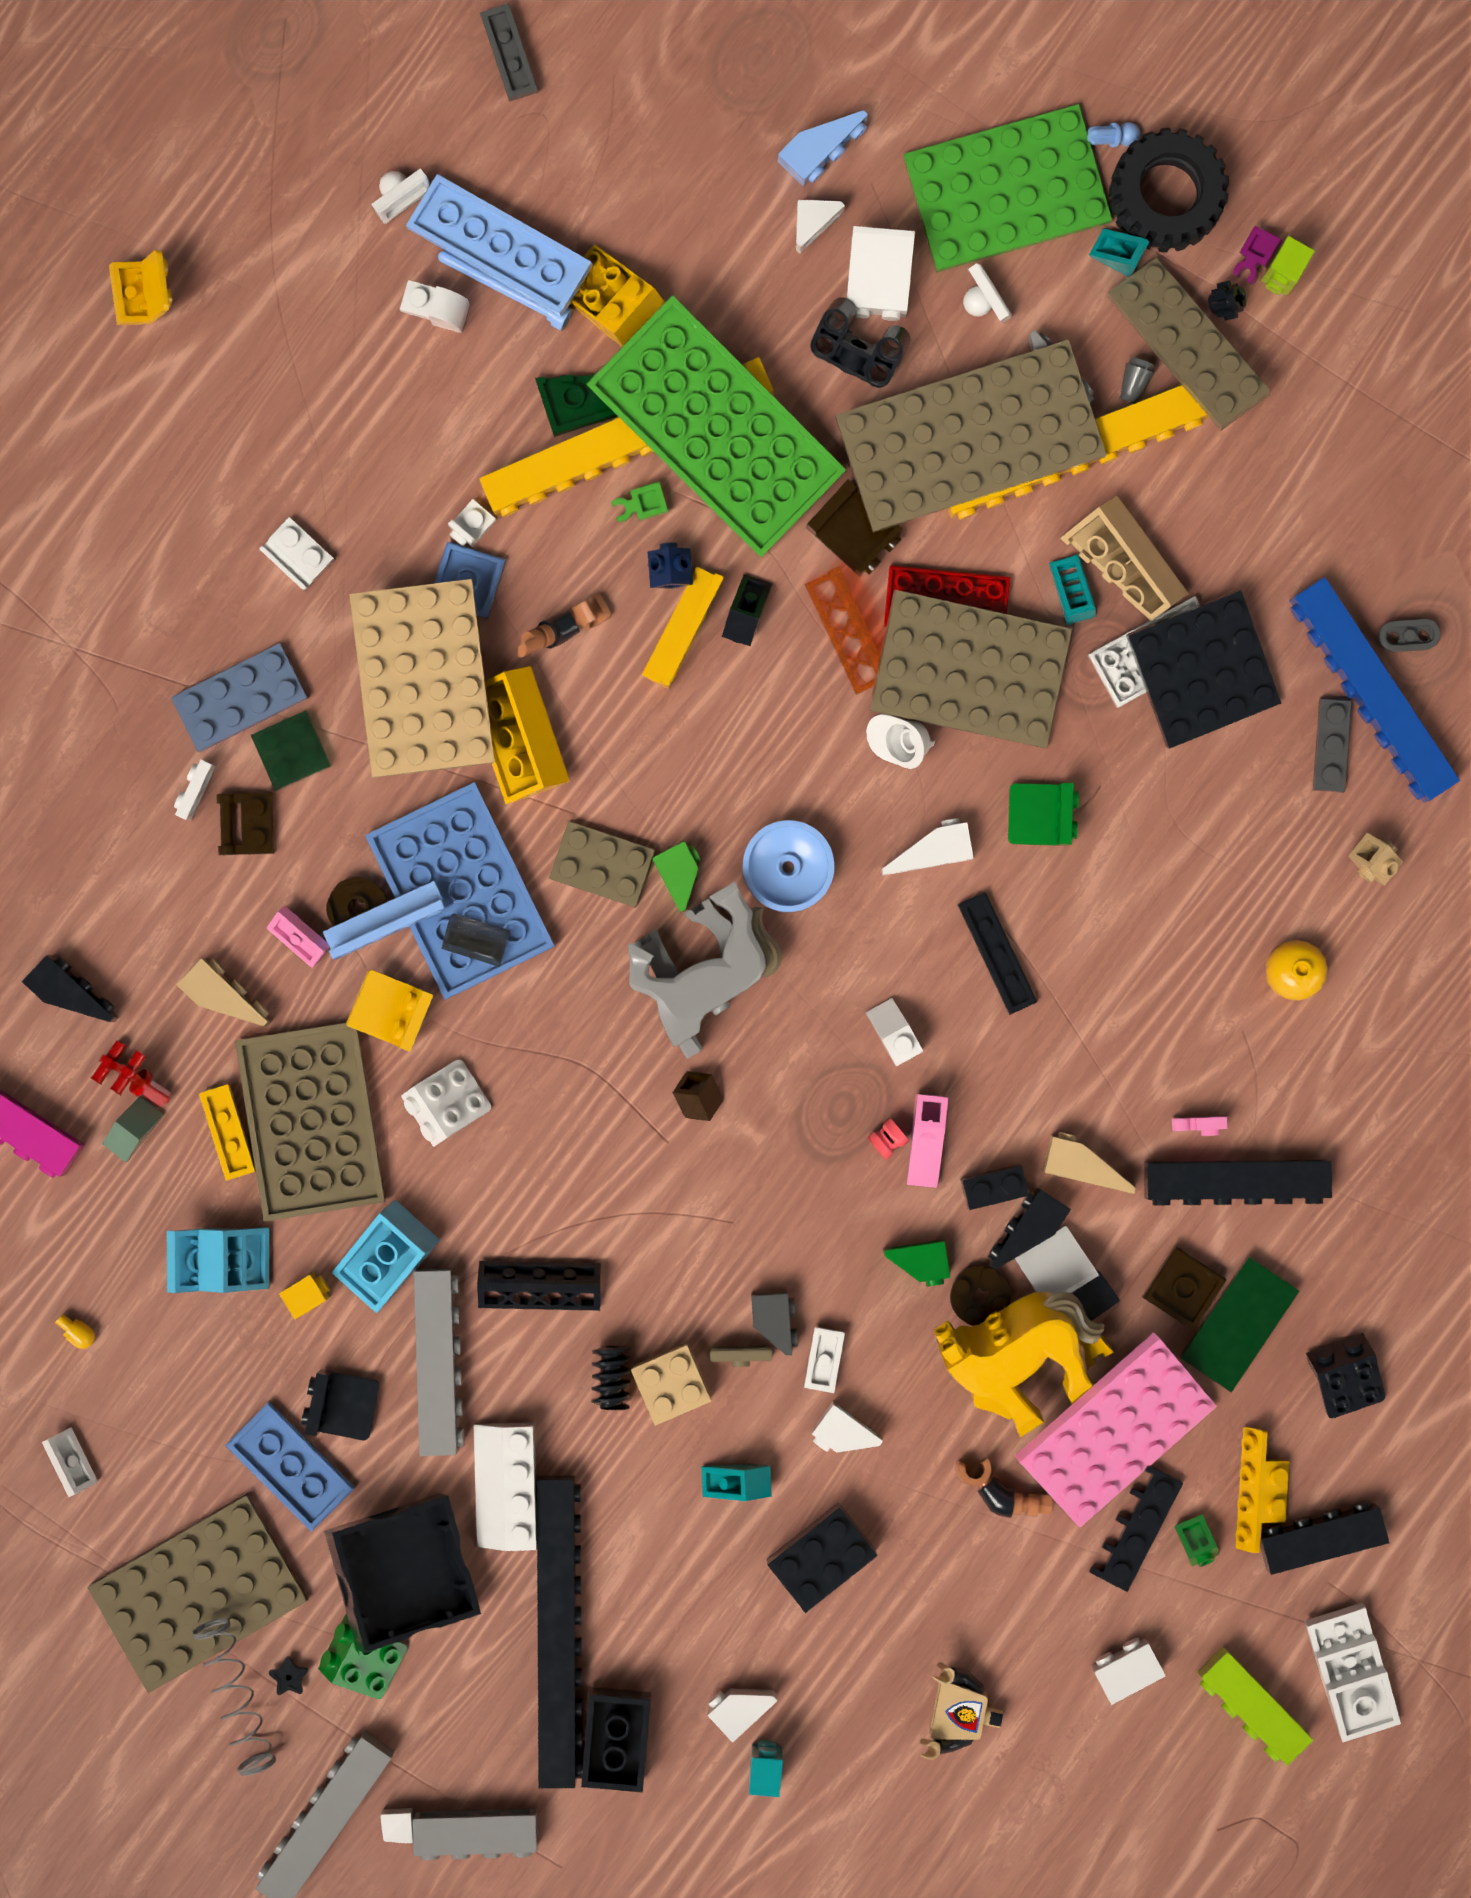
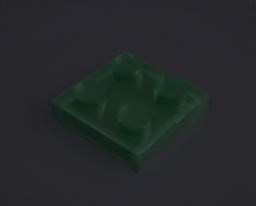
(291, 750)

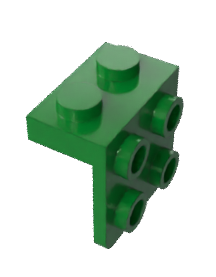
(1042, 814)
(359, 1671)

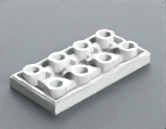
(1117, 664)

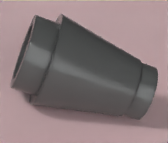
(1135, 379)

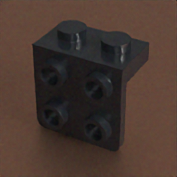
(1347, 1375)
(340, 1405)

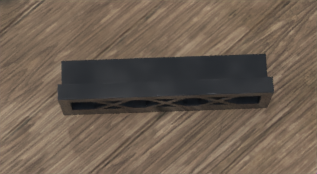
(539, 1280)

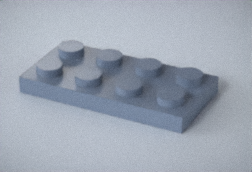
(239, 698)

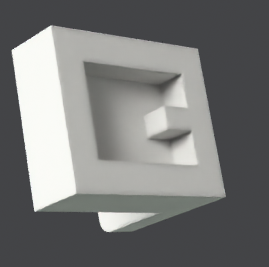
(471, 524)

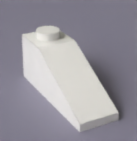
(940, 847)

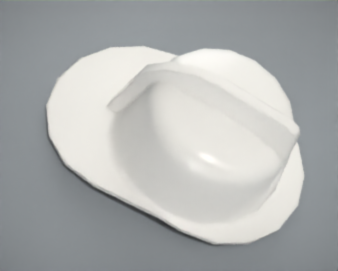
(898, 740)

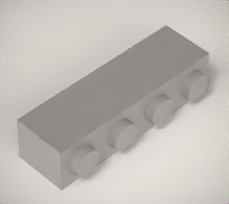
(475, 1833)

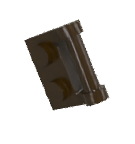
(255, 824)

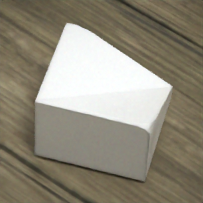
(397, 1825)

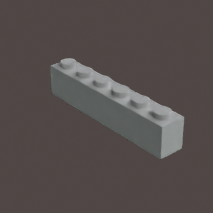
(437, 1362)
(326, 1817)

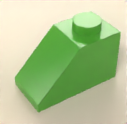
(679, 872)

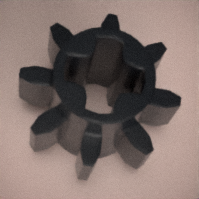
(1227, 300)

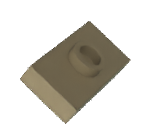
(740, 1355)

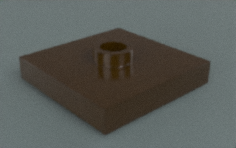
(1184, 1288)

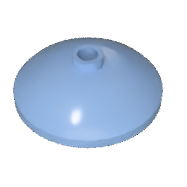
(792, 843)

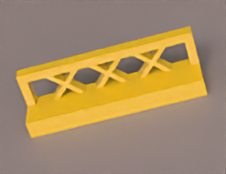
(683, 628)

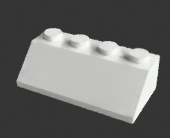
(506, 1486)

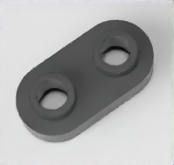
(1407, 635)

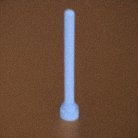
(465, 268)

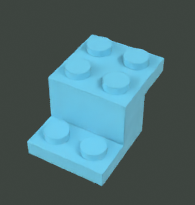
(217, 1260)

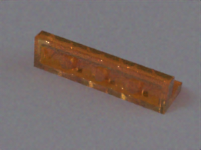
(856, 622)

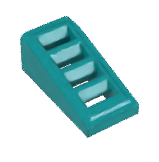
(1077, 614)

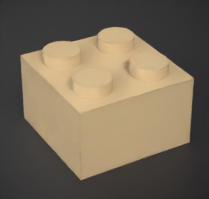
(671, 1383)

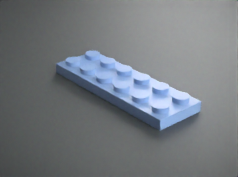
(499, 245)

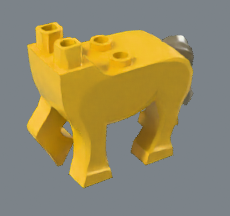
(1014, 1345)

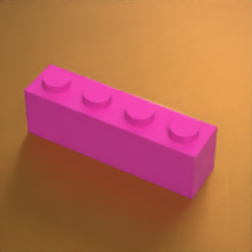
(36, 1137)

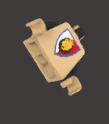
(958, 1712)

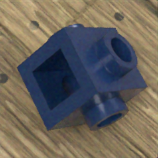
(670, 566)

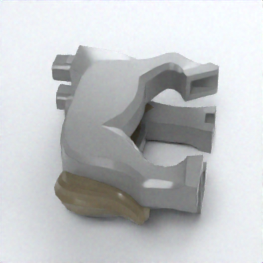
(707, 986)

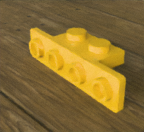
(1261, 1490)

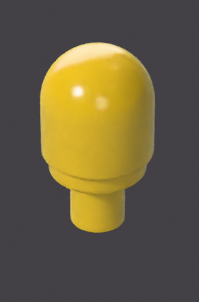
(76, 1332)

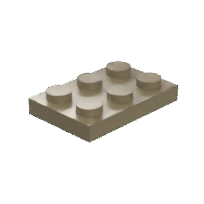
(602, 864)

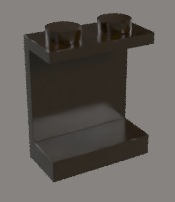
(847, 532)

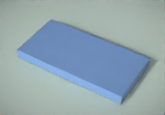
(290, 1466)

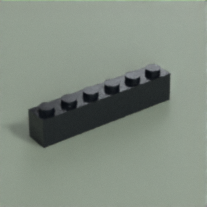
(1237, 1180)

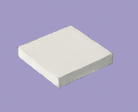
(1057, 1264)

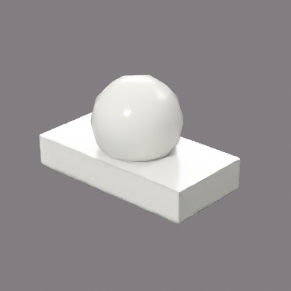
(399, 193)
(984, 296)

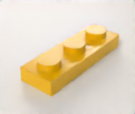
(227, 1132)

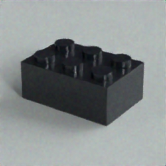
(821, 1557)
(616, 1739)

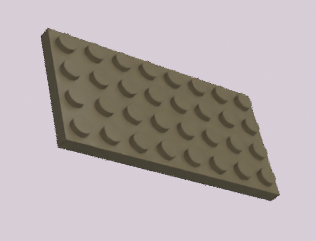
(970, 436)

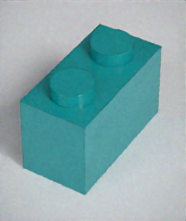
(765, 1769)

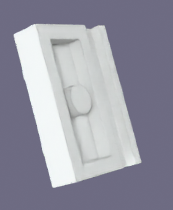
(297, 554)

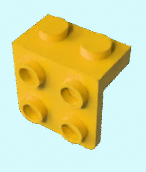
(140, 290)

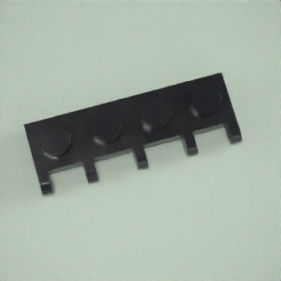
(1139, 1529)

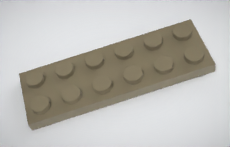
(1188, 344)

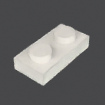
(199, 779)
(824, 1359)
(70, 1462)

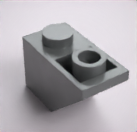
(772, 1319)

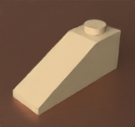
(1077, 1162)

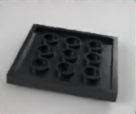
(1203, 668)

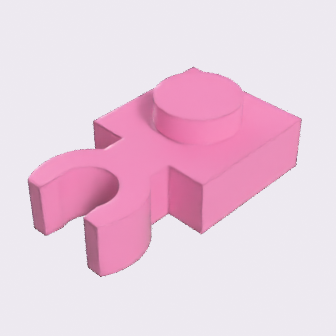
(1208, 1125)

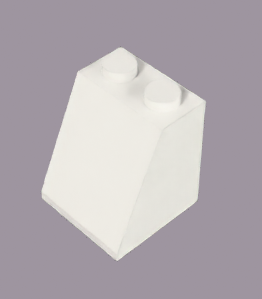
(880, 272)

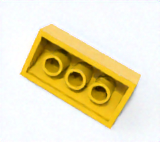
(522, 737)

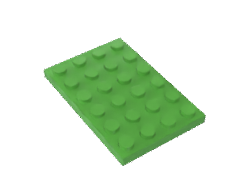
(1007, 188)

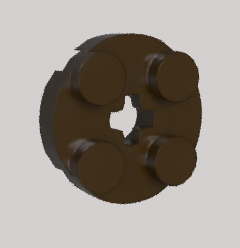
(349, 890)
(964, 1289)

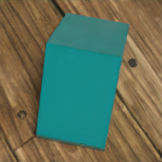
(1119, 251)

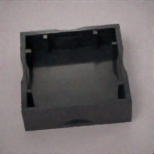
(402, 1572)

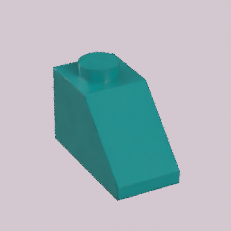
(736, 1482)

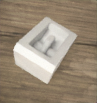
(814, 219)

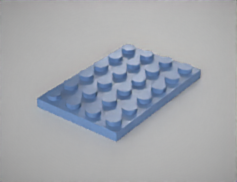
(469, 861)

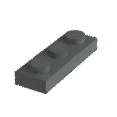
(509, 52)
(1331, 745)

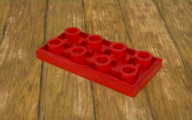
(968, 589)

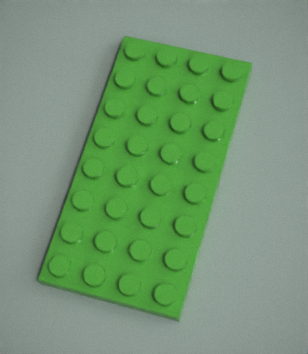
(716, 426)

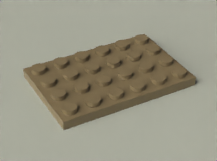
(970, 669)
(310, 1121)
(205, 1573)

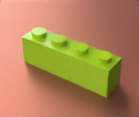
(1255, 1706)

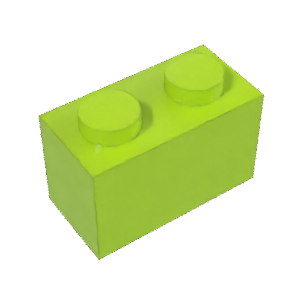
(1287, 266)

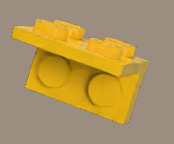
(389, 1010)

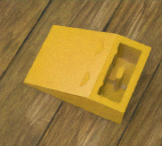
(615, 297)

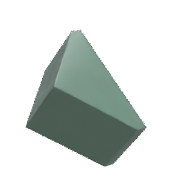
(132, 1128)

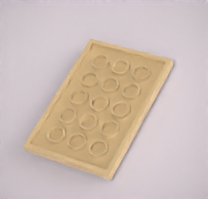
(422, 678)

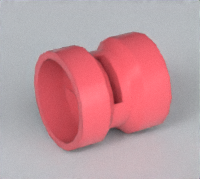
(882, 1143)

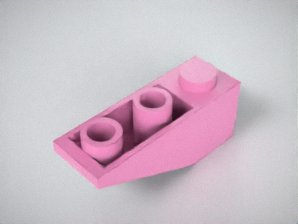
(927, 1140)

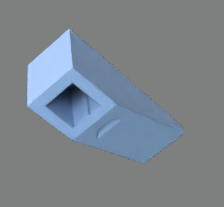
(815, 147)

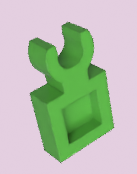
(645, 501)

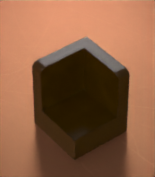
(698, 1096)

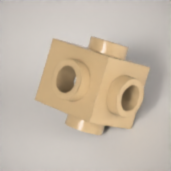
(1375, 859)

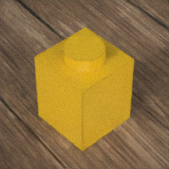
(305, 1295)

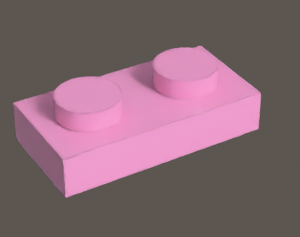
(298, 936)

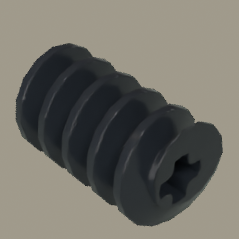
(611, 1377)

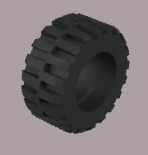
(1177, 151)

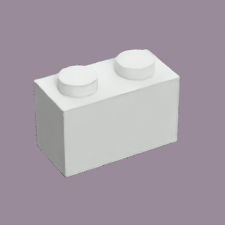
(1127, 1670)

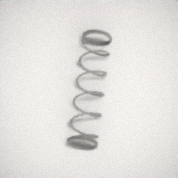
(258, 1758)

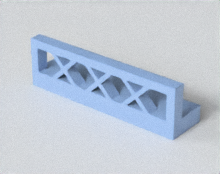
(384, 920)

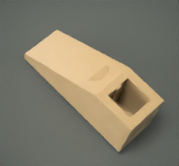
(213, 991)

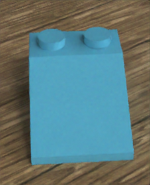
(385, 1255)

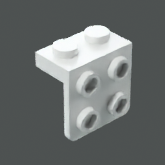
(446, 1102)

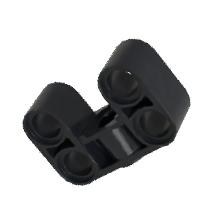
(854, 354)

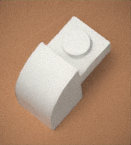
(437, 304)

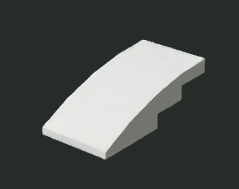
(1352, 1672)

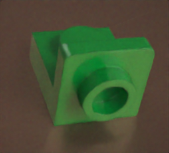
(1197, 1541)

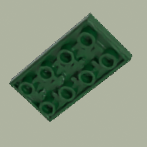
(1239, 1324)

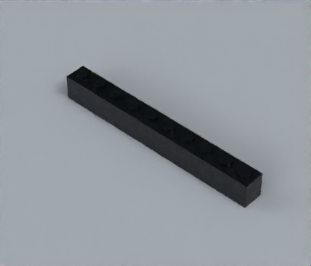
(557, 1632)

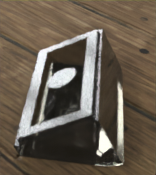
(475, 939)

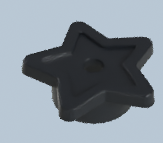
(289, 1668)

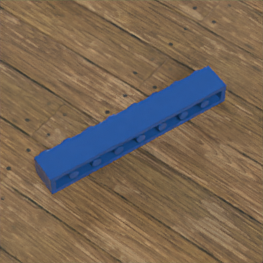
(1373, 690)

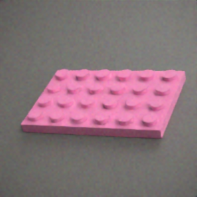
(1116, 1430)

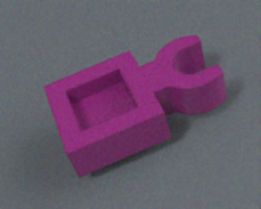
(1259, 250)

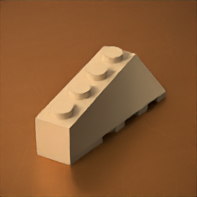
(1127, 558)

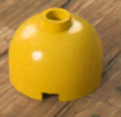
(1296, 970)

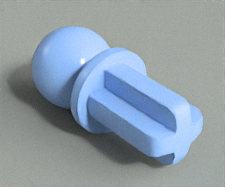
(1114, 134)

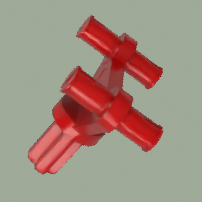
(140, 1083)

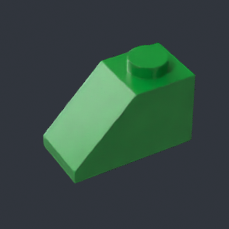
(922, 1261)

